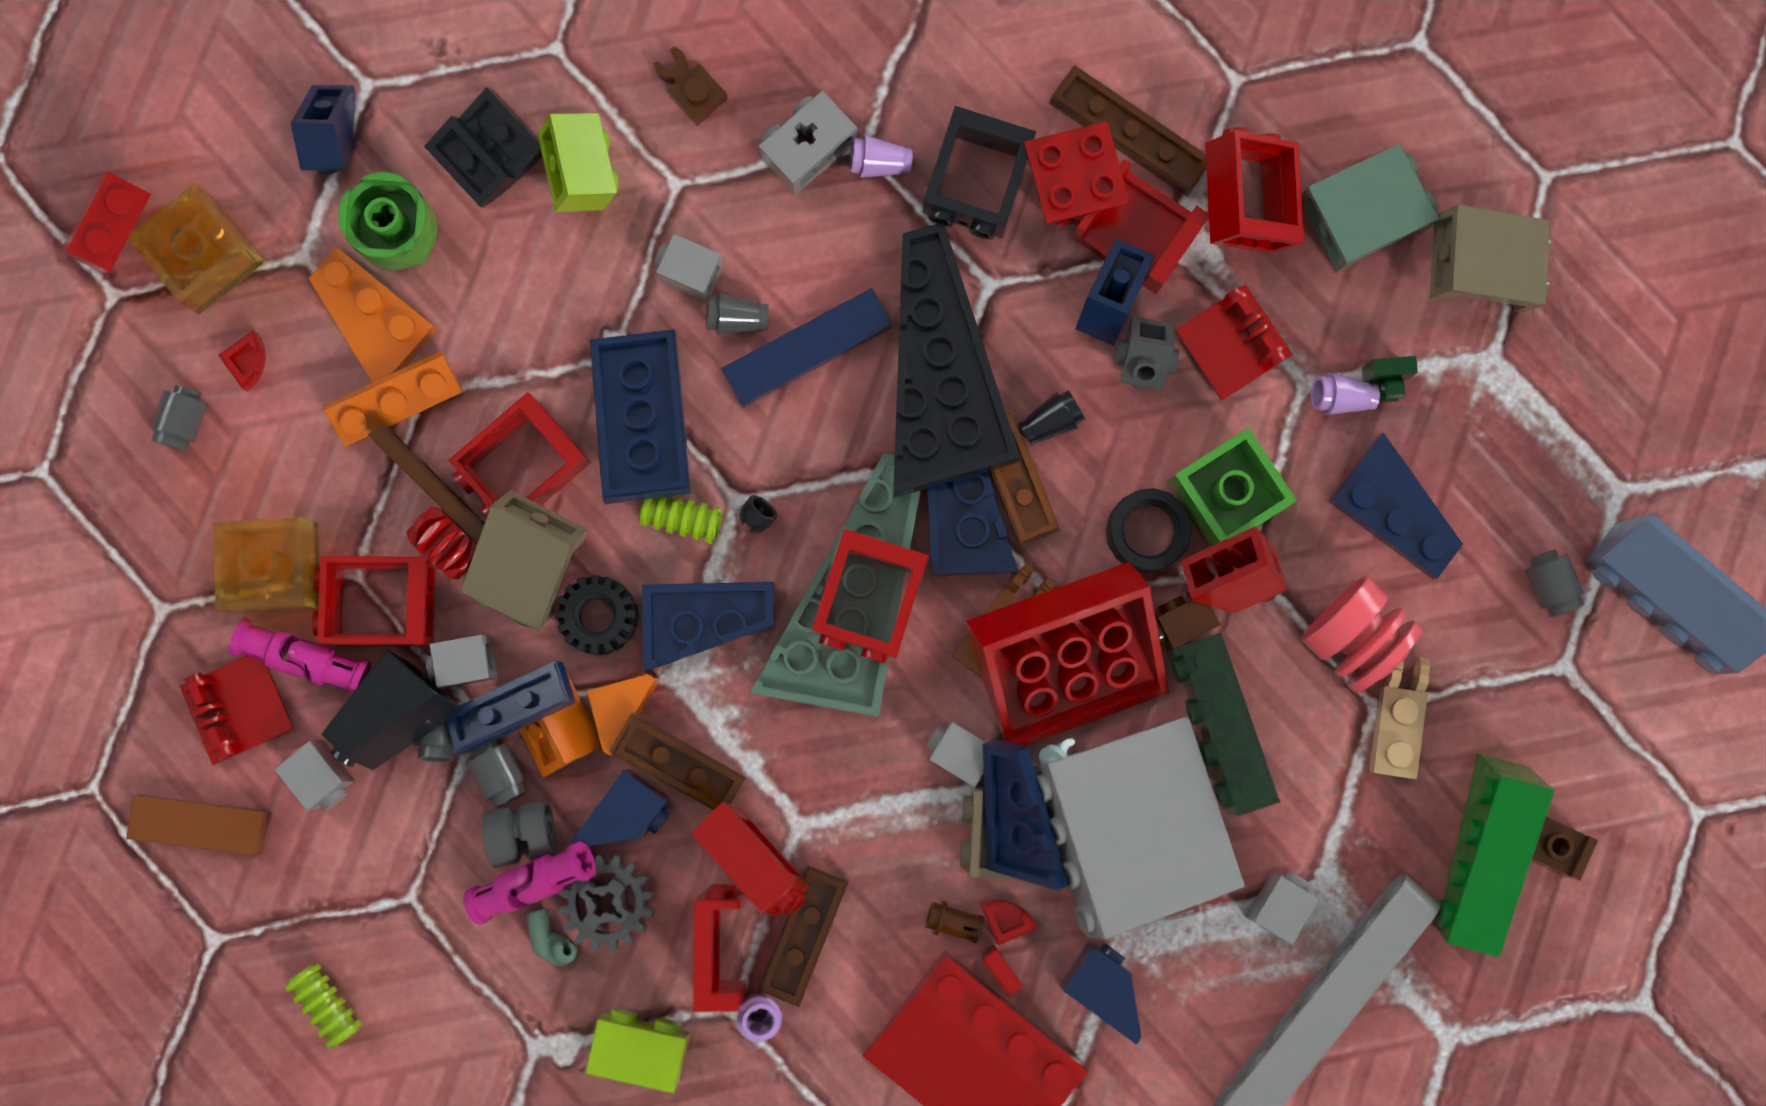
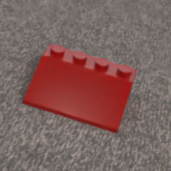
(1070, 655)
(971, 1046)

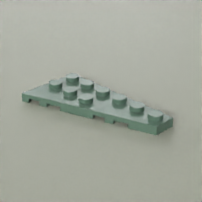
(863, 604)

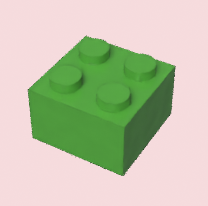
(1231, 489)

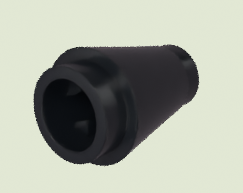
(1052, 418)

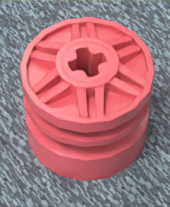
(1368, 641)

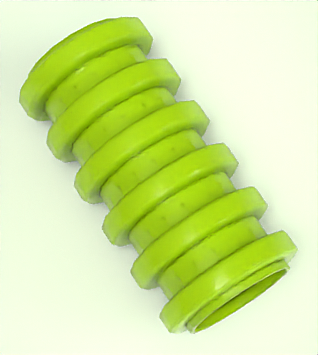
(681, 517)
(323, 1005)

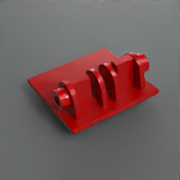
(1076, 173)
(1233, 342)
(235, 707)

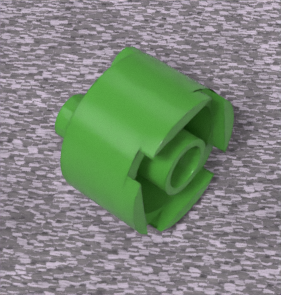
(372, 205)

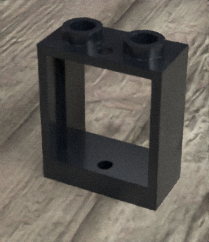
(991, 134)

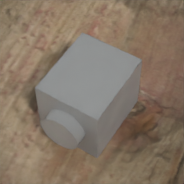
(688, 267)
(462, 661)
(957, 752)
(315, 776)
(1283, 906)

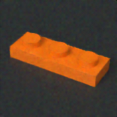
(393, 398)

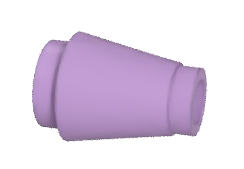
(878, 158)
(1343, 394)
(761, 1026)

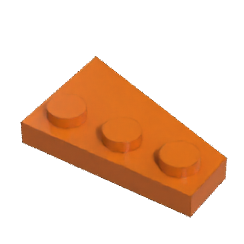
(370, 316)

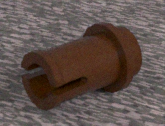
(954, 922)

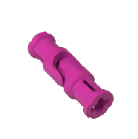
(315, 662)
(529, 883)

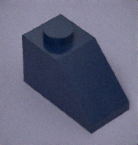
(325, 128)
(1114, 292)
(625, 812)
(1104, 988)

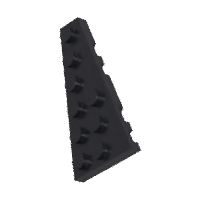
(946, 391)

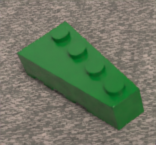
(1492, 854)

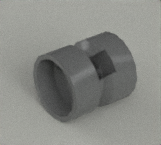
(520, 833)

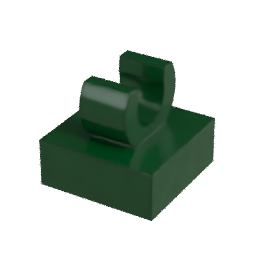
(1390, 375)

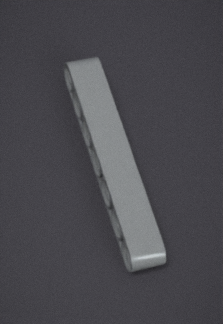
(1333, 997)

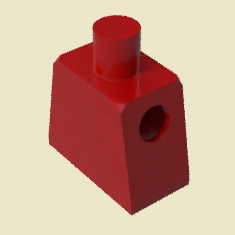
(1235, 572)

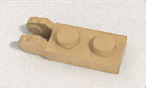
(1400, 723)

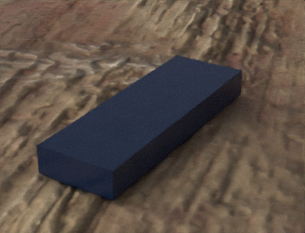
(510, 707)

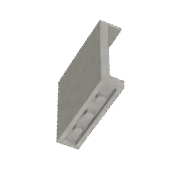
(1138, 829)

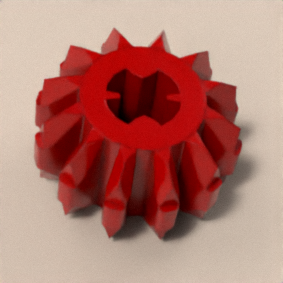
(442, 542)

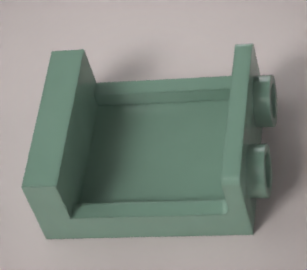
(1369, 207)

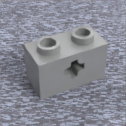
(801, 163)

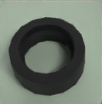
(1178, 516)

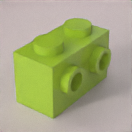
(577, 162)
(638, 1050)

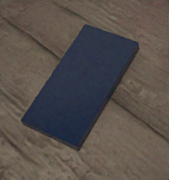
(640, 417)

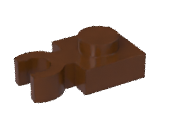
(692, 89)

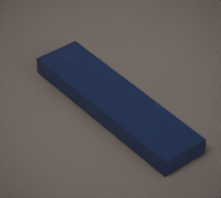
(807, 347)

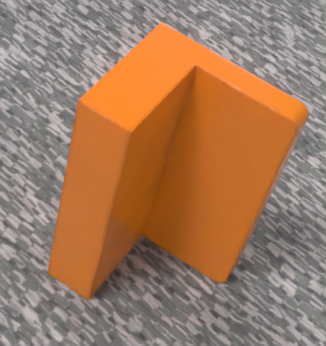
(561, 737)

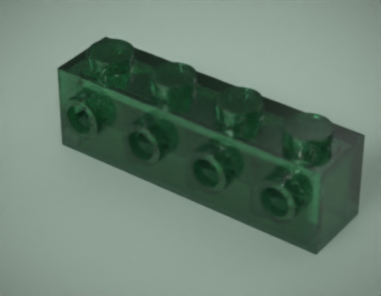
(1225, 726)

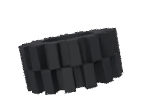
(570, 615)

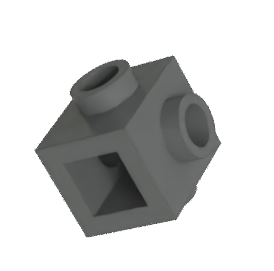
(1147, 354)

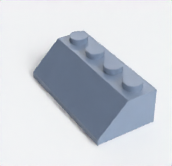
(1682, 594)

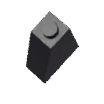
(387, 713)

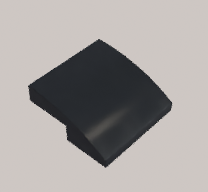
(485, 148)

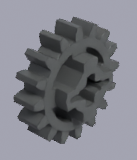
(622, 915)

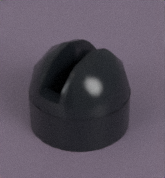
(757, 514)

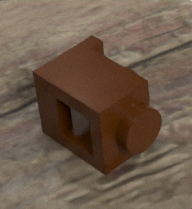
(1184, 621)
(1572, 852)

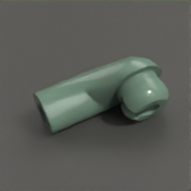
(546, 942)

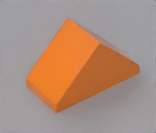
(616, 702)

